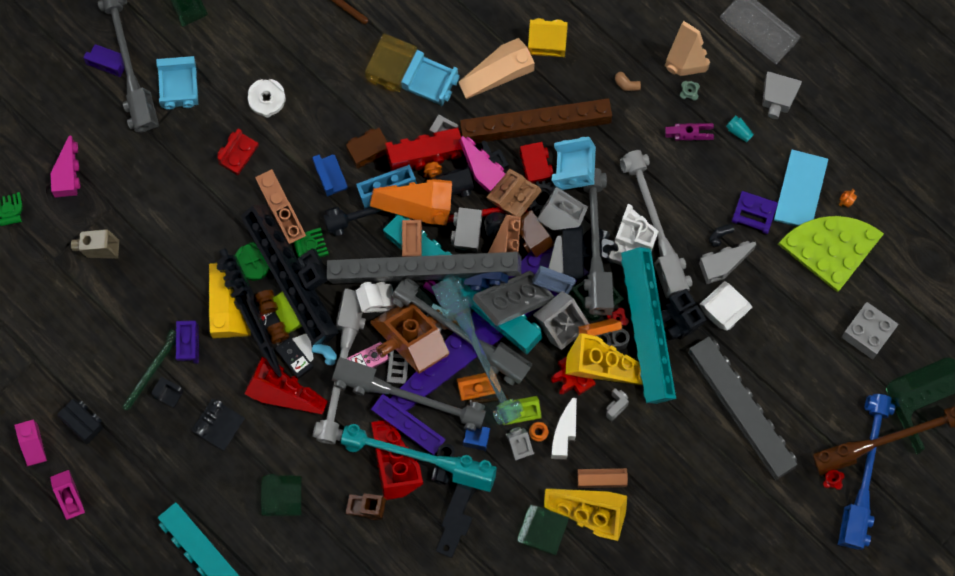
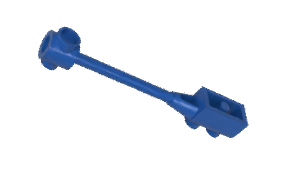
(857, 516)

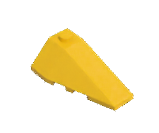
(223, 313)
(597, 360)
(596, 510)

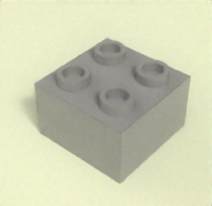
(467, 229)
(561, 320)
(869, 330)

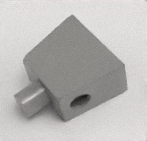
(779, 93)

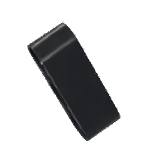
(573, 252)

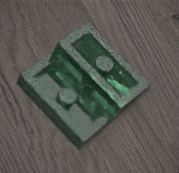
(542, 529)

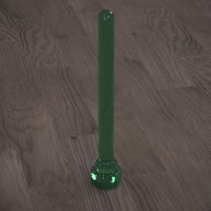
(171, 340)

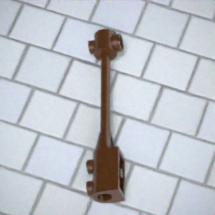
(847, 453)

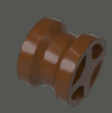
(277, 333)

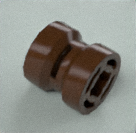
(266, 302)

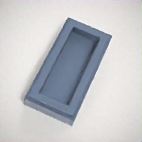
(553, 280)

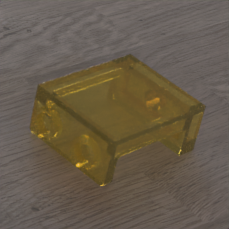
(390, 62)

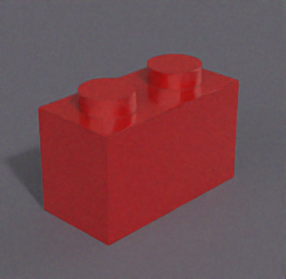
(535, 163)

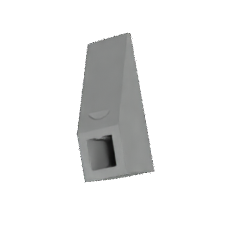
(720, 265)

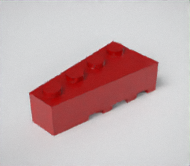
(425, 150)

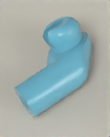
(327, 352)

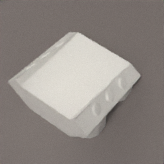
(725, 306)

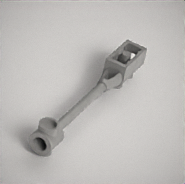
(668, 265)
(349, 322)

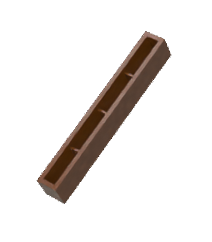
(537, 121)

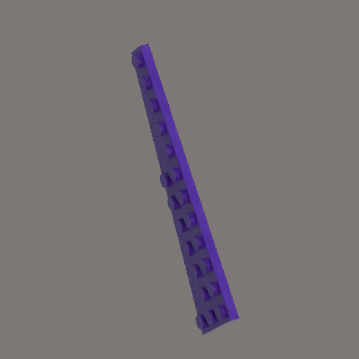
(461, 351)

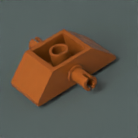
(411, 336)

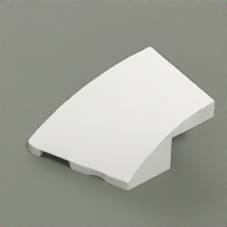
(633, 233)

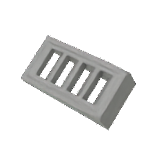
(556, 261)
(390, 370)

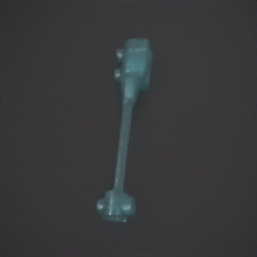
(457, 308)

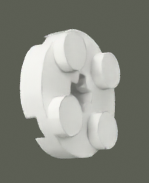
(266, 87)

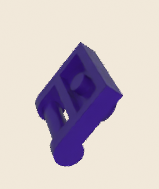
(756, 207)

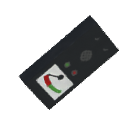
(294, 357)

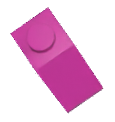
(30, 442)
(67, 494)

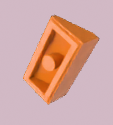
(474, 386)

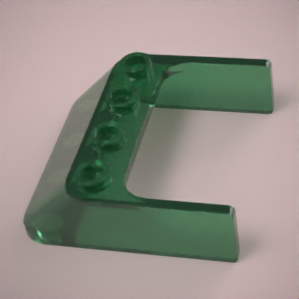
(921, 389)

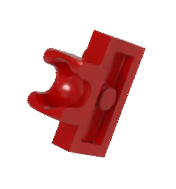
(578, 383)

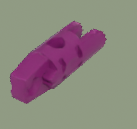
(680, 132)

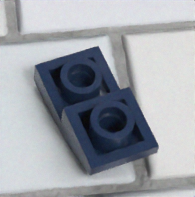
(483, 280)

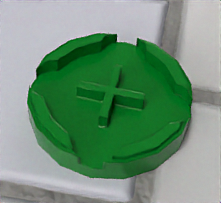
(252, 262)

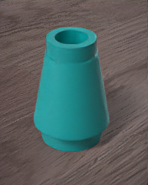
(739, 129)

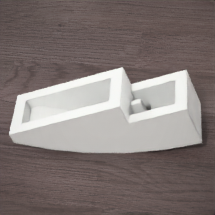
(565, 431)

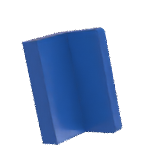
(330, 174)

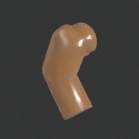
(625, 84)

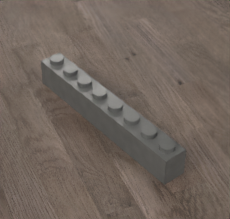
(742, 408)

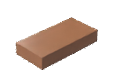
(411, 238)

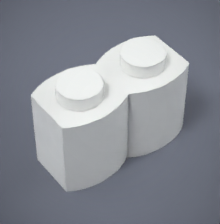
(375, 297)

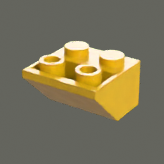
(547, 37)

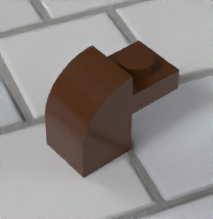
(366, 506)

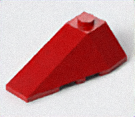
(397, 472)

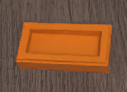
(600, 327)

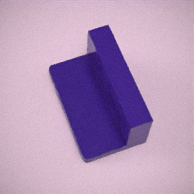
(105, 60)
(187, 341)

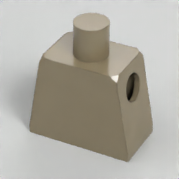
(97, 244)

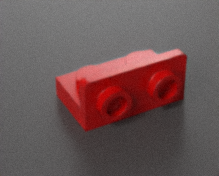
(237, 152)

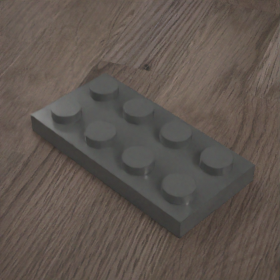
(512, 299)

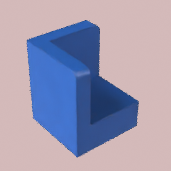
(477, 439)

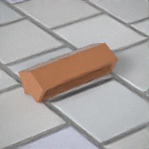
(602, 478)

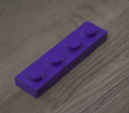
(408, 424)

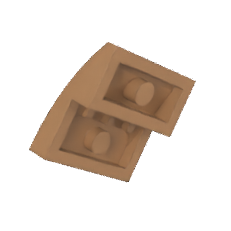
(514, 193)

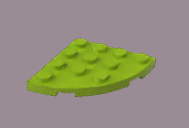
(831, 247)

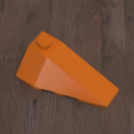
(421, 201)

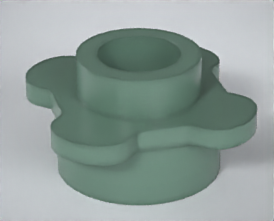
(689, 85)

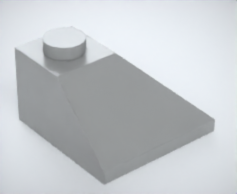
(562, 211)

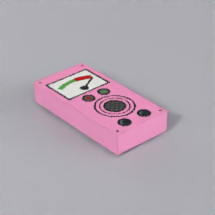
(369, 357)

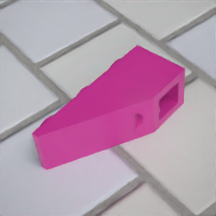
(483, 170)
(64, 172)

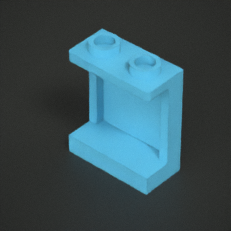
(429, 79)
(177, 82)
(574, 163)

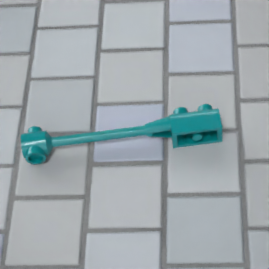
(464, 469)

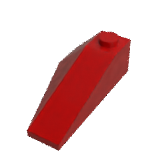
(282, 390)

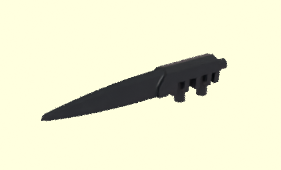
(244, 300)

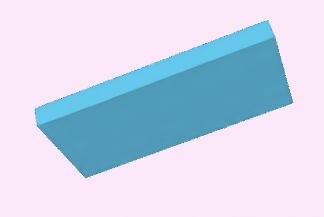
(800, 188)

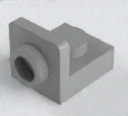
(616, 408)
(519, 443)

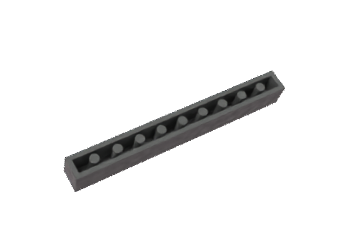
(422, 267)

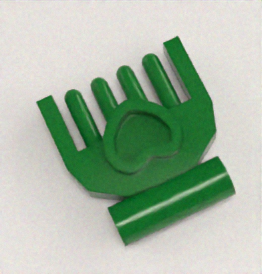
(10, 212)
(307, 243)

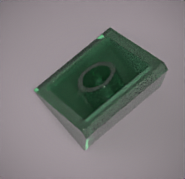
(188, 10)

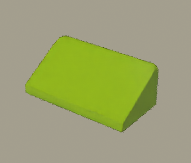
(286, 314)
(530, 411)

